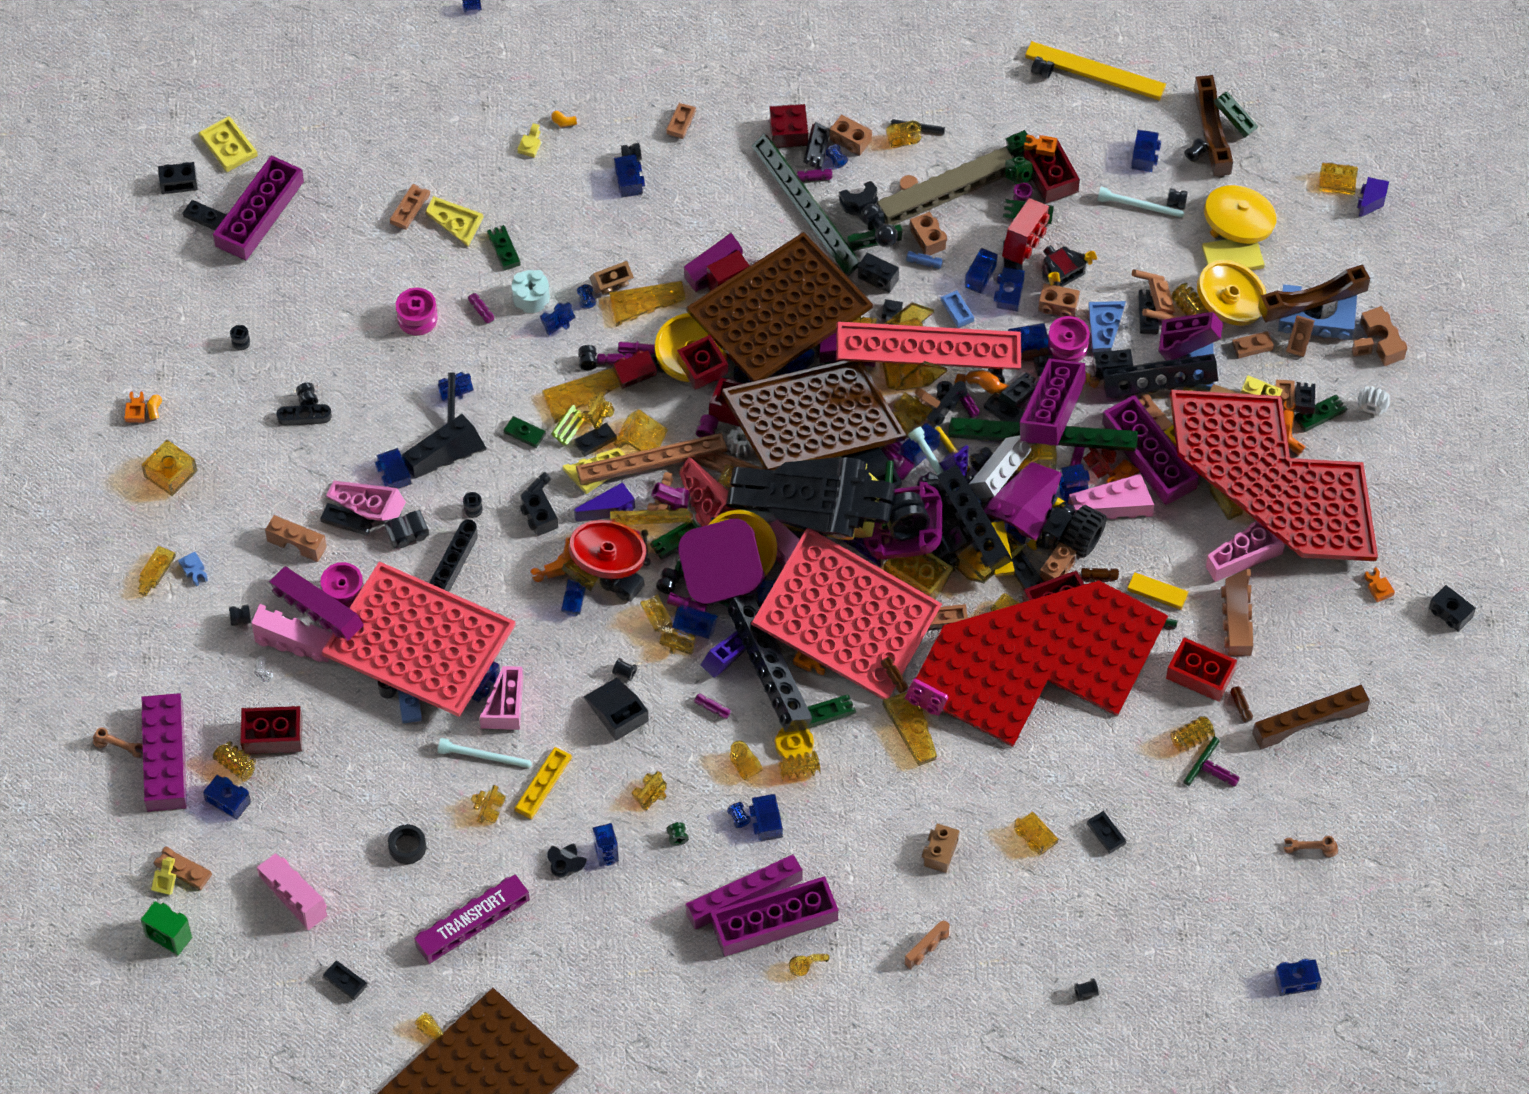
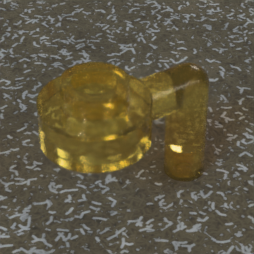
(800, 964)

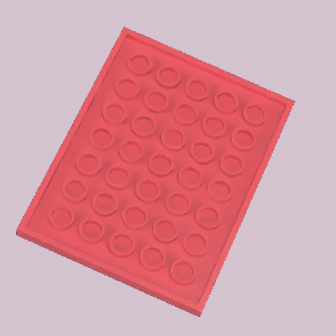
(846, 613)
(421, 639)

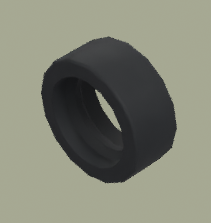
(404, 830)

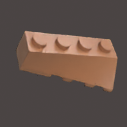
(1238, 614)

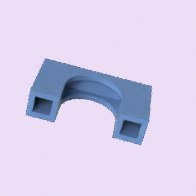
(1339, 325)

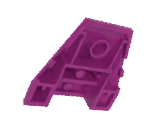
(1025, 500)

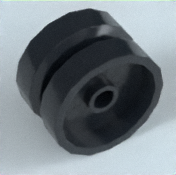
(907, 516)

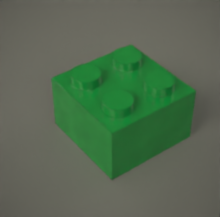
(166, 927)

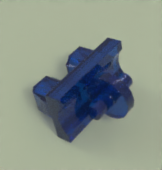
(559, 318)
(462, 385)
(573, 598)

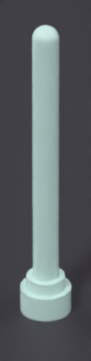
(1106, 195)
(918, 437)
(446, 746)

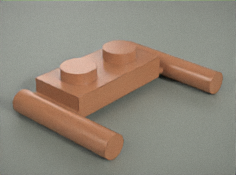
(1160, 295)

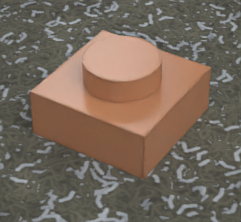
(1362, 347)

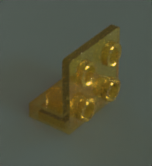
(640, 432)

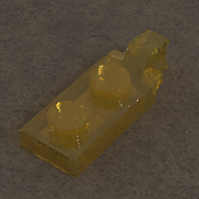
(155, 569)

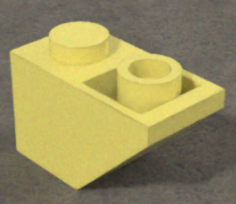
(1258, 387)

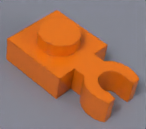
(1044, 145)
(136, 409)
(1122, 471)
(1379, 587)
(807, 663)

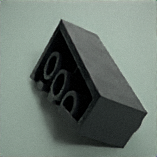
(443, 447)

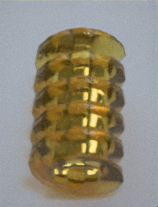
(1188, 300)
(1191, 733)
(235, 760)
(799, 765)

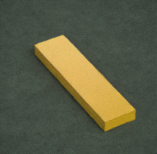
(543, 783)

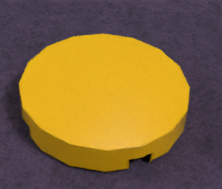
(793, 743)

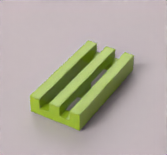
(577, 414)

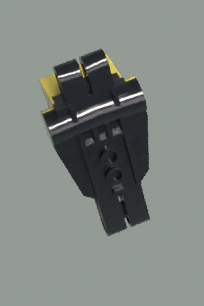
(819, 494)

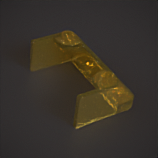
(911, 375)

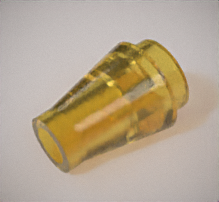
(428, 1025)

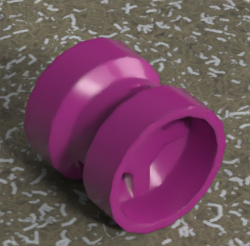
(1022, 192)
(707, 426)

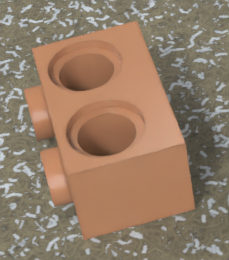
(850, 135)
(924, 230)
(1059, 298)
(1058, 563)

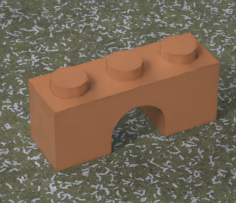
(1379, 323)
(307, 541)

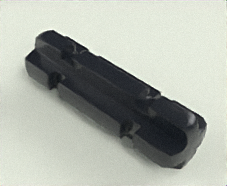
(538, 484)

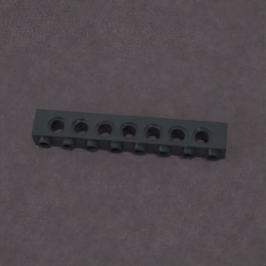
(770, 666)

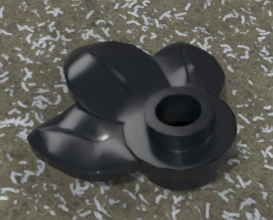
(565, 858)

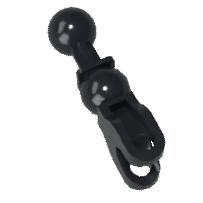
(866, 208)

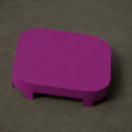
(886, 547)
(721, 561)

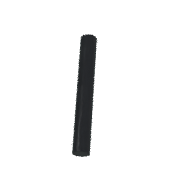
(924, 127)
(451, 397)

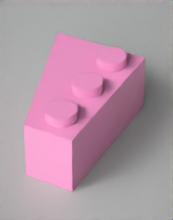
(505, 701)

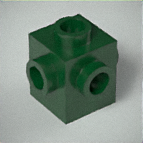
(1015, 144)
(1019, 170)

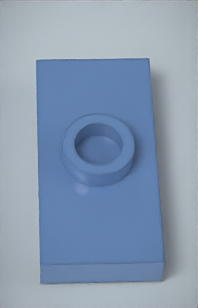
(957, 309)
(409, 708)

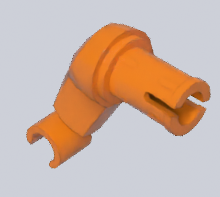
(985, 379)
(1293, 444)
(555, 568)

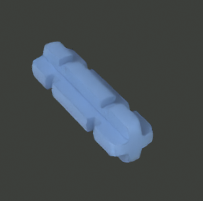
(923, 259)

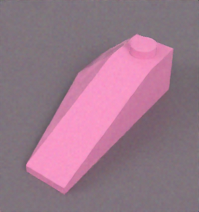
(368, 500)

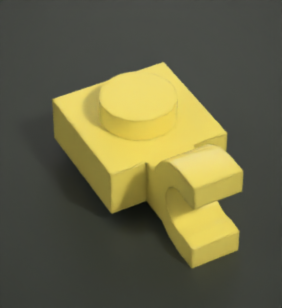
(530, 144)
(164, 879)

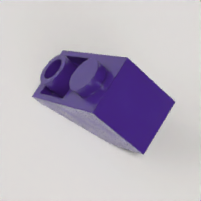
(1374, 195)

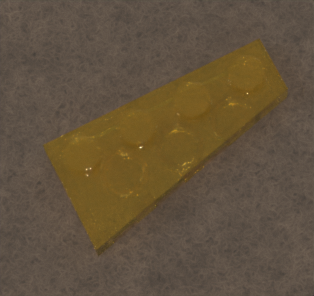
(634, 302)
(578, 392)
(651, 517)
(912, 727)

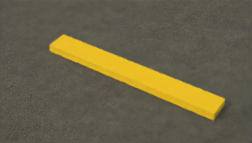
(1097, 71)

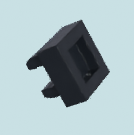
(1040, 363)

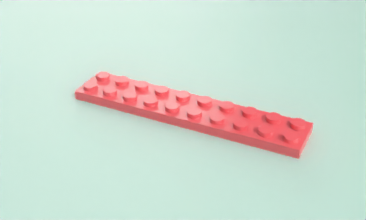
(932, 344)

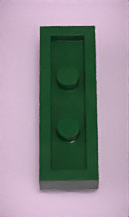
(866, 239)

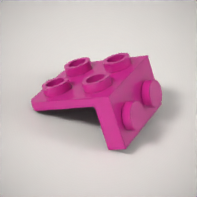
(926, 697)

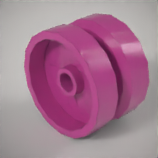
(416, 311)
(1068, 339)
(342, 582)

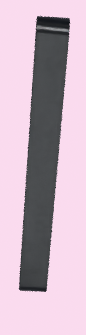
(448, 569)

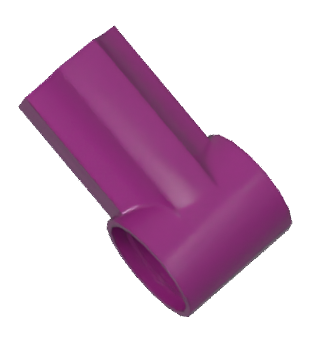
(901, 463)
(676, 497)

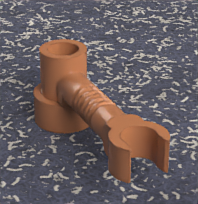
(667, 480)
(101, 739)
(1327, 845)

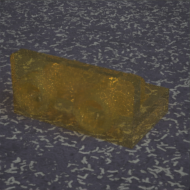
(1338, 178)
(1035, 832)

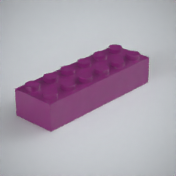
(258, 208)
(1052, 402)
(1154, 453)
(164, 752)
(774, 916)

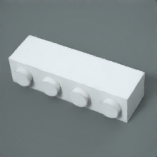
(999, 467)

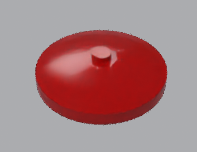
(607, 549)

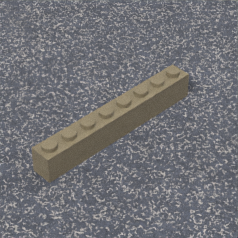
(945, 187)

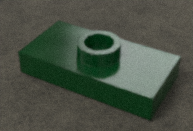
(524, 432)

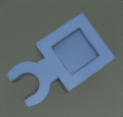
(193, 567)

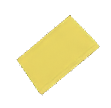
(228, 144)
(1243, 253)

